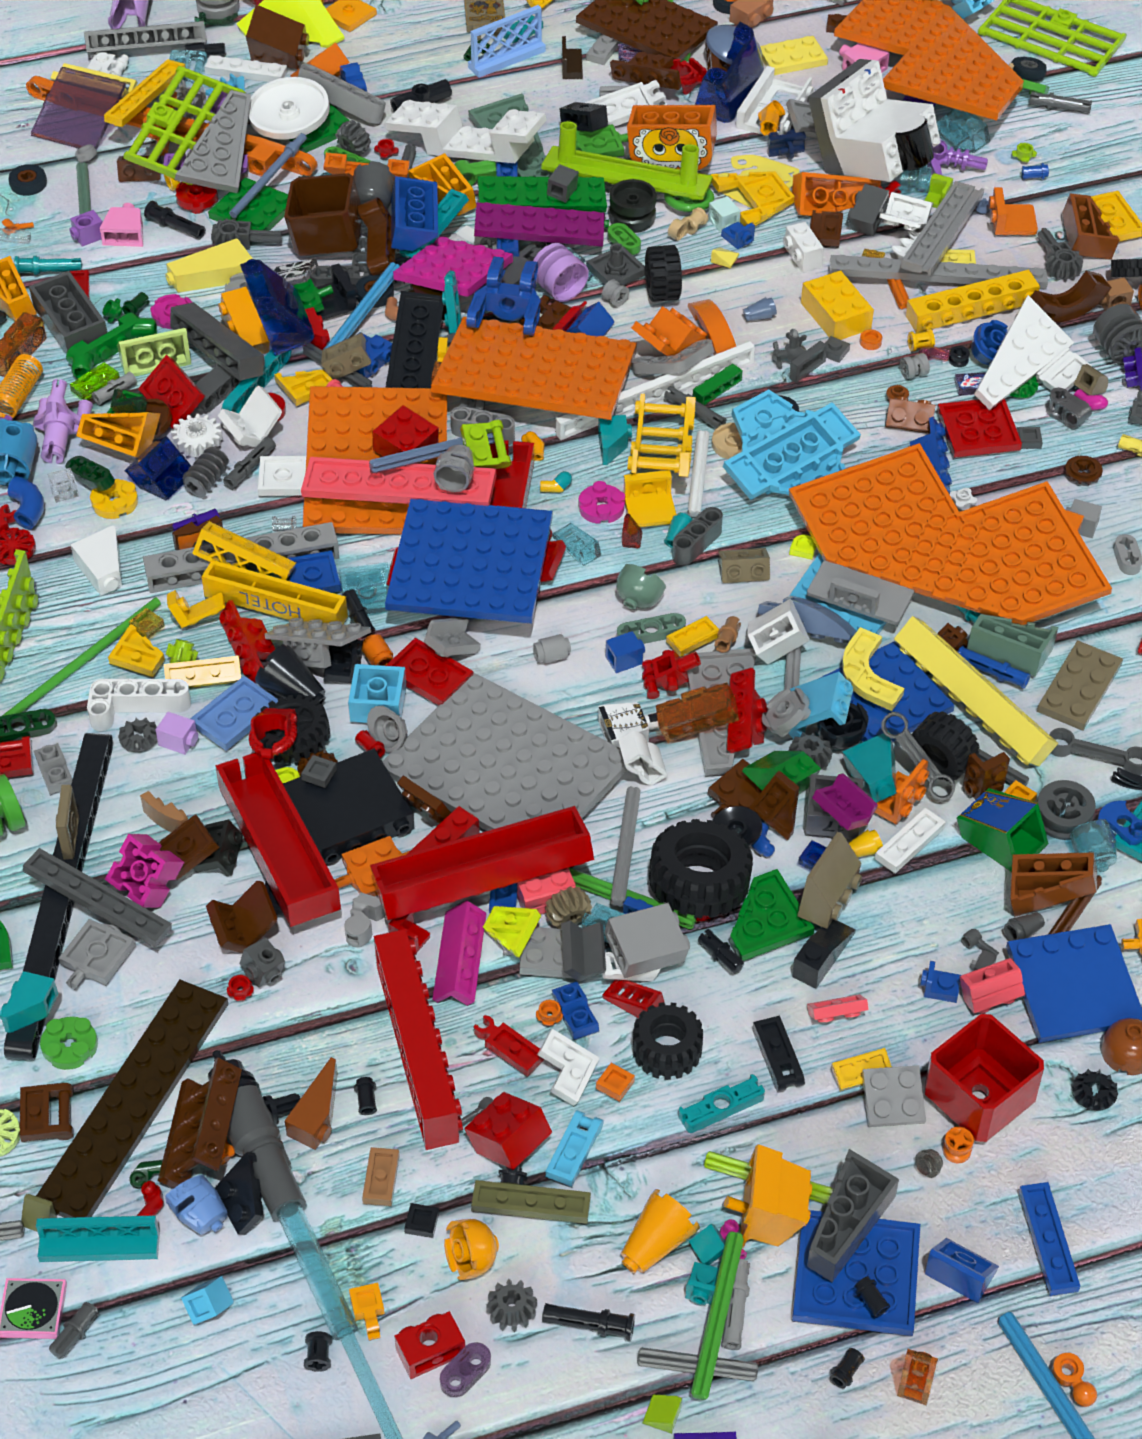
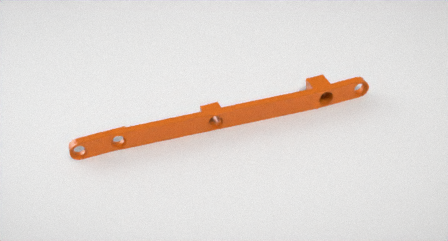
(259, 151)

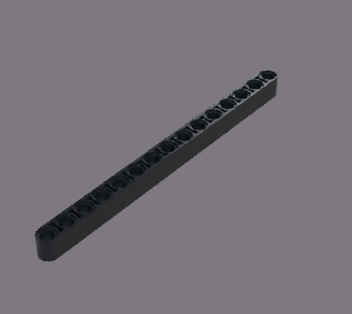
(55, 908)

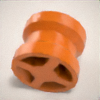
(954, 1138)

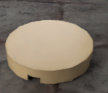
(726, 441)

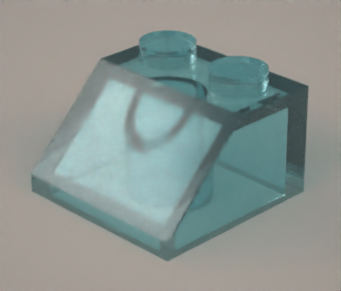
(369, 584)

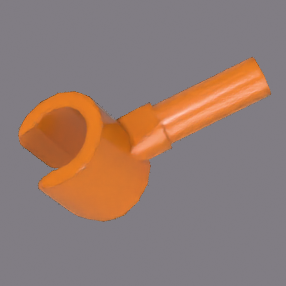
(10, 225)

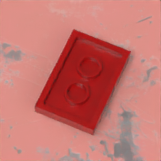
(173, 387)
(429, 673)

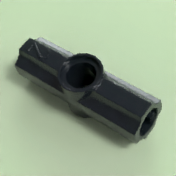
(424, 93)

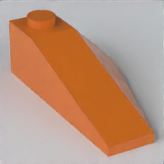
(826, 192)

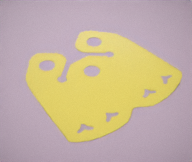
(763, 165)

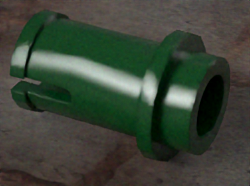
(135, 304)

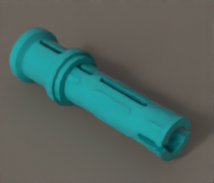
(37, 265)

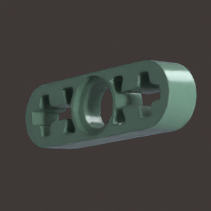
(658, 622)

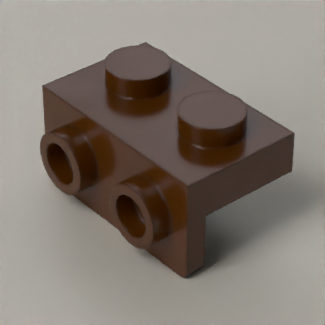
(985, 775)

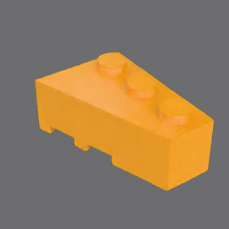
(242, 318)

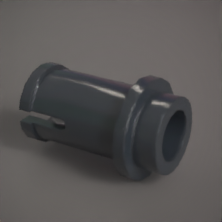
(366, 1098)
(871, 1295)
(842, 1374)

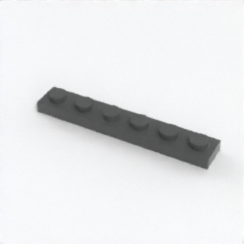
(97, 897)

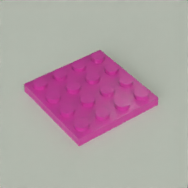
(466, 260)

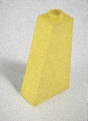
(208, 267)

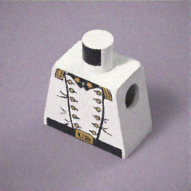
(622, 718)

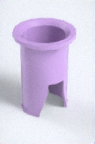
(122, 8)

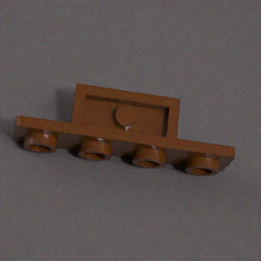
(647, 68)

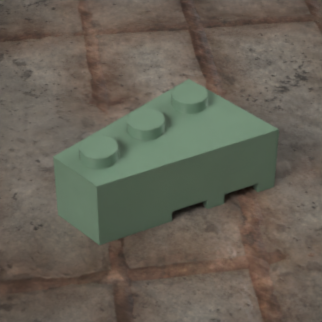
(1012, 643)

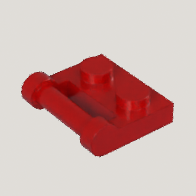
(16, 757)

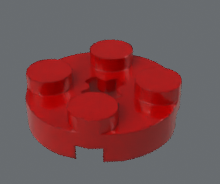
(195, 197)

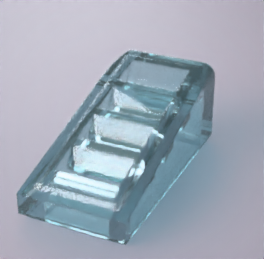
(579, 545)

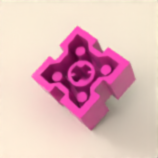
(144, 870)

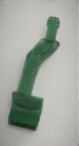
(227, 20)

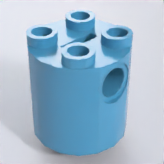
(16, 450)

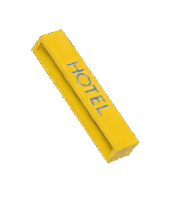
(272, 594)

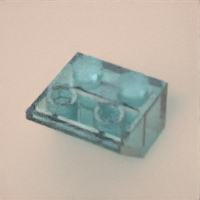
(963, 131)

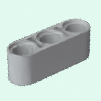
(466, 415)

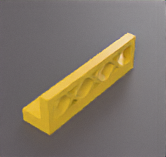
(241, 548)

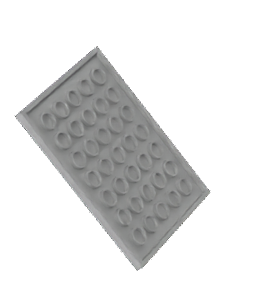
(505, 757)

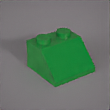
(793, 764)

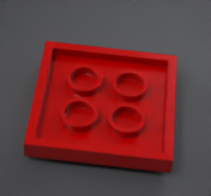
(977, 430)

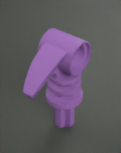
(949, 156)

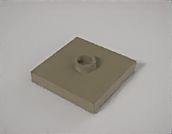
(67, 821)

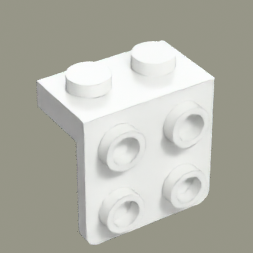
(907, 211)
(253, 420)

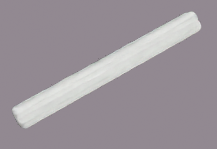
(698, 473)

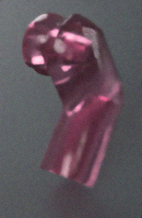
(935, 352)

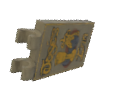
(483, 12)

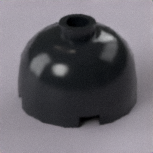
(848, 734)

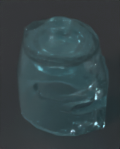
(1096, 838)

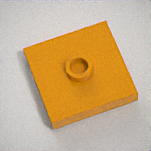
(350, 13)

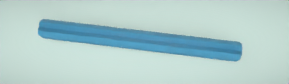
(364, 306)
(1044, 1377)

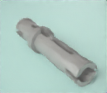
(735, 1316)

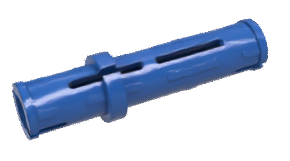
(1002, 671)

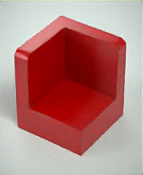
(414, 931)

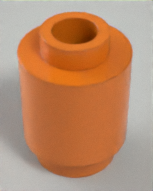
(376, 650)

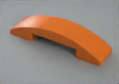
(338, 164)
(713, 324)

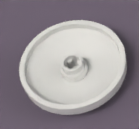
(288, 108)

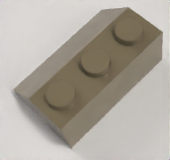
(830, 883)

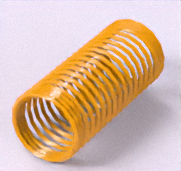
(8, 398)

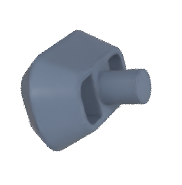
(982, 206)

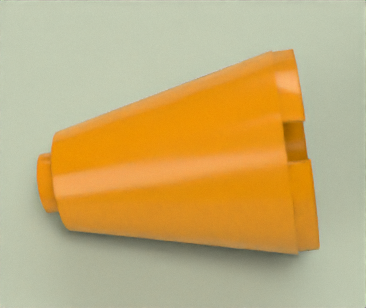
(657, 1232)

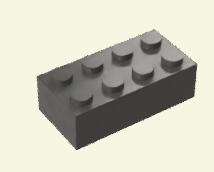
(67, 310)

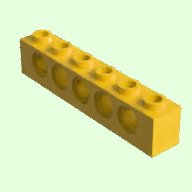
(970, 301)

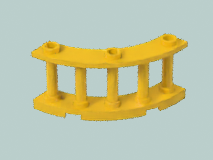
(682, 451)

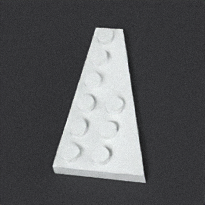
(1024, 351)

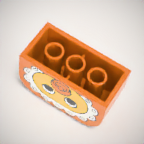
(661, 131)

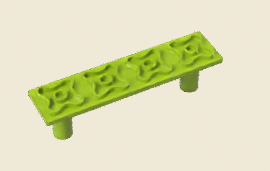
(675, 182)

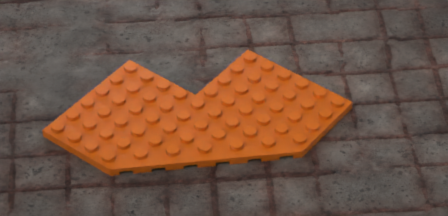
(941, 54)
(997, 558)

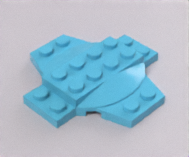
(786, 445)

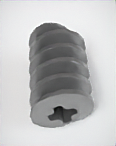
(205, 471)

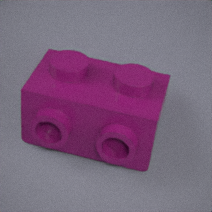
(846, 803)

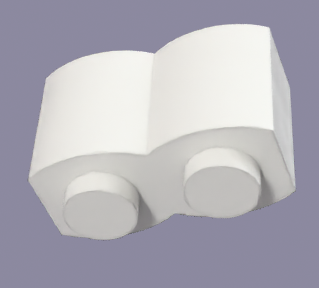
(642, 757)

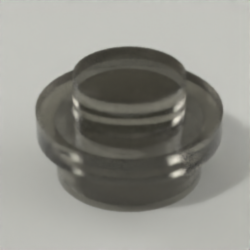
(929, 1162)

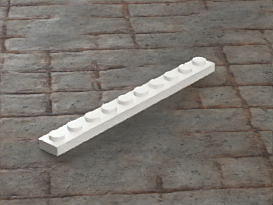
(655, 389)

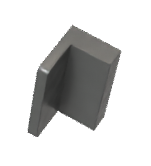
(583, 950)

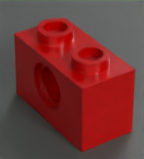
(423, 1358)

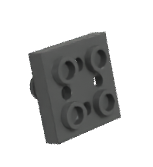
(616, 263)

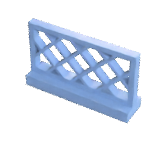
(507, 54)

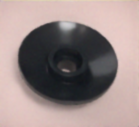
(741, 820)

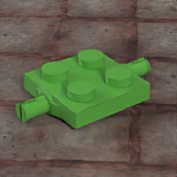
(602, 141)

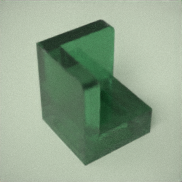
(121, 404)

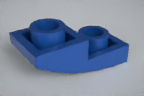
(575, 1010)

